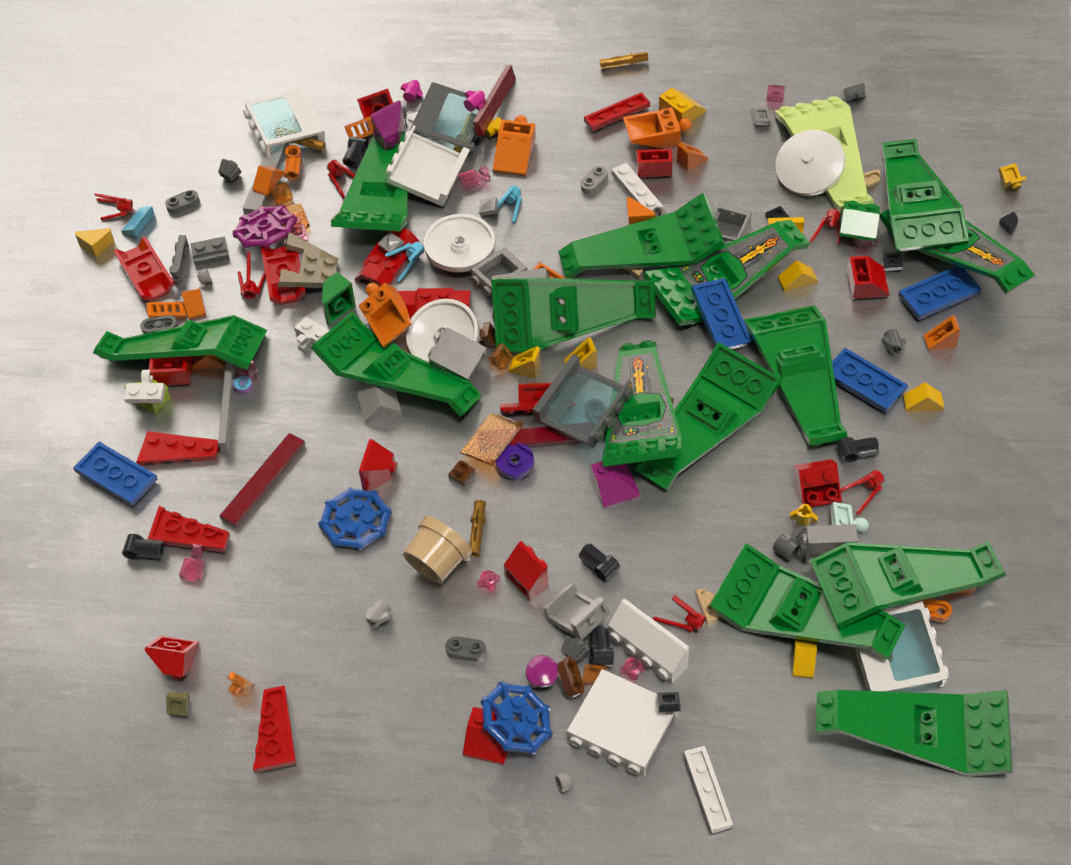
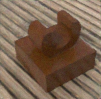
(487, 335)
(461, 473)

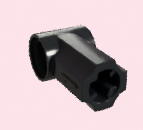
(355, 149)
(853, 449)
(137, 546)
(602, 565)
(600, 650)

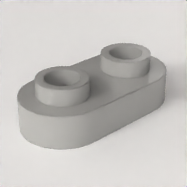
(594, 180)

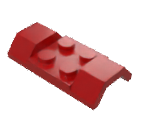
(274, 261)
(385, 269)
(145, 271)
(416, 299)

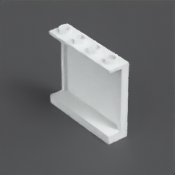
(425, 167)
(620, 723)

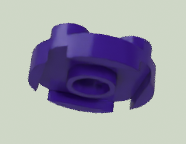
(515, 470)

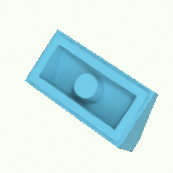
(138, 221)

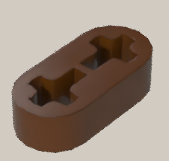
(570, 677)

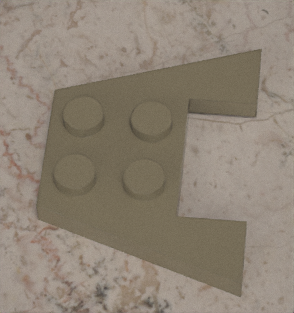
(314, 267)

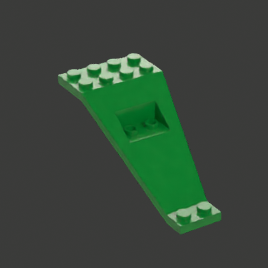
(357, 354)
(725, 387)
(761, 595)

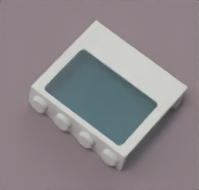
(282, 119)
(914, 658)

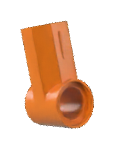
(292, 162)

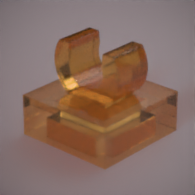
(281, 193)
(500, 357)
(240, 683)

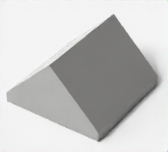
(378, 403)

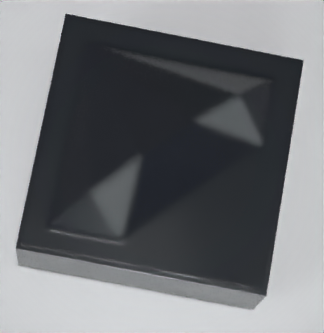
(892, 261)
(668, 702)

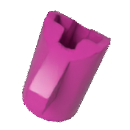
(411, 91)
(474, 100)

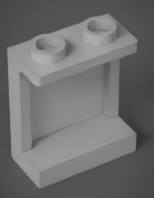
(457, 354)
(576, 612)

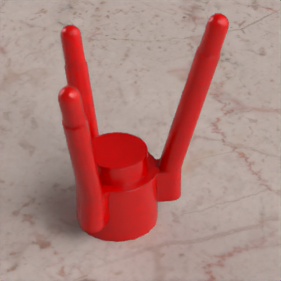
(337, 169)
(123, 205)
(831, 220)
(249, 289)
(871, 481)
(694, 619)

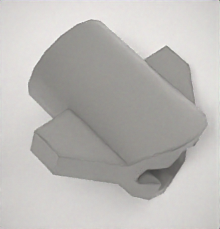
(378, 614)

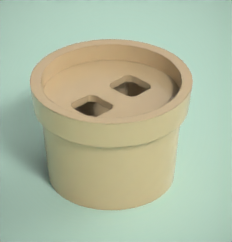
(436, 550)

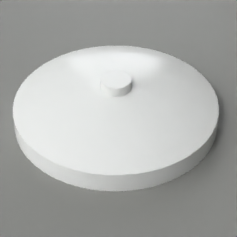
(810, 163)
(459, 242)
(436, 317)

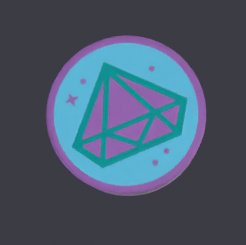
(243, 384)

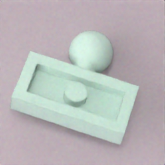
(842, 515)

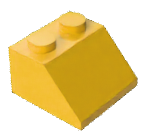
(681, 103)

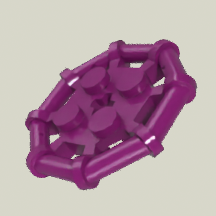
(263, 224)

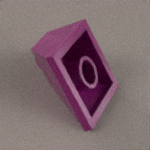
(388, 125)
(613, 484)

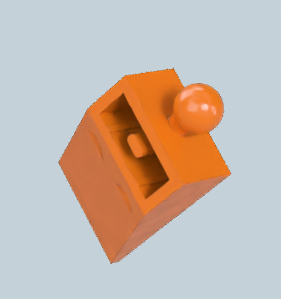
(656, 128)
(514, 146)
(385, 312)

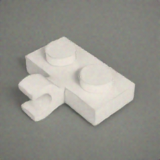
(309, 332)
(146, 391)

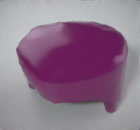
(541, 671)

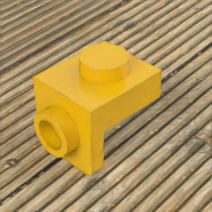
(1011, 177)

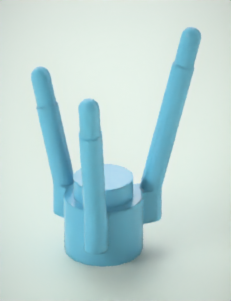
(511, 196)
(413, 252)

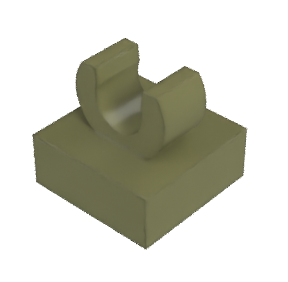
(177, 703)

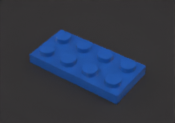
(939, 292)
(721, 314)
(867, 380)
(115, 473)

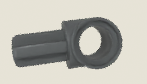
(788, 544)

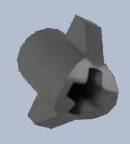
(854, 92)
(893, 341)

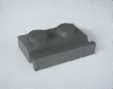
(209, 251)

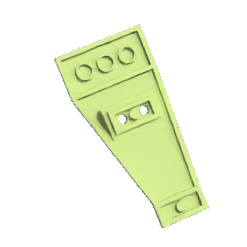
(836, 119)

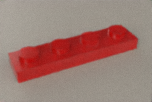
(616, 111)

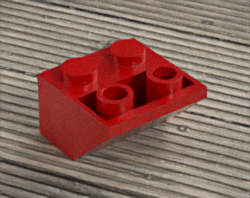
(654, 162)
(867, 278)
(171, 370)
(818, 482)
(527, 571)

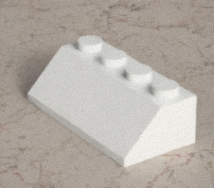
(648, 641)

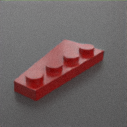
(176, 448)
(185, 532)
(275, 736)

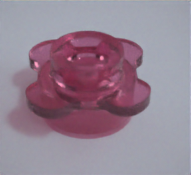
(488, 575)
(632, 663)

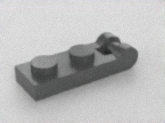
(179, 260)

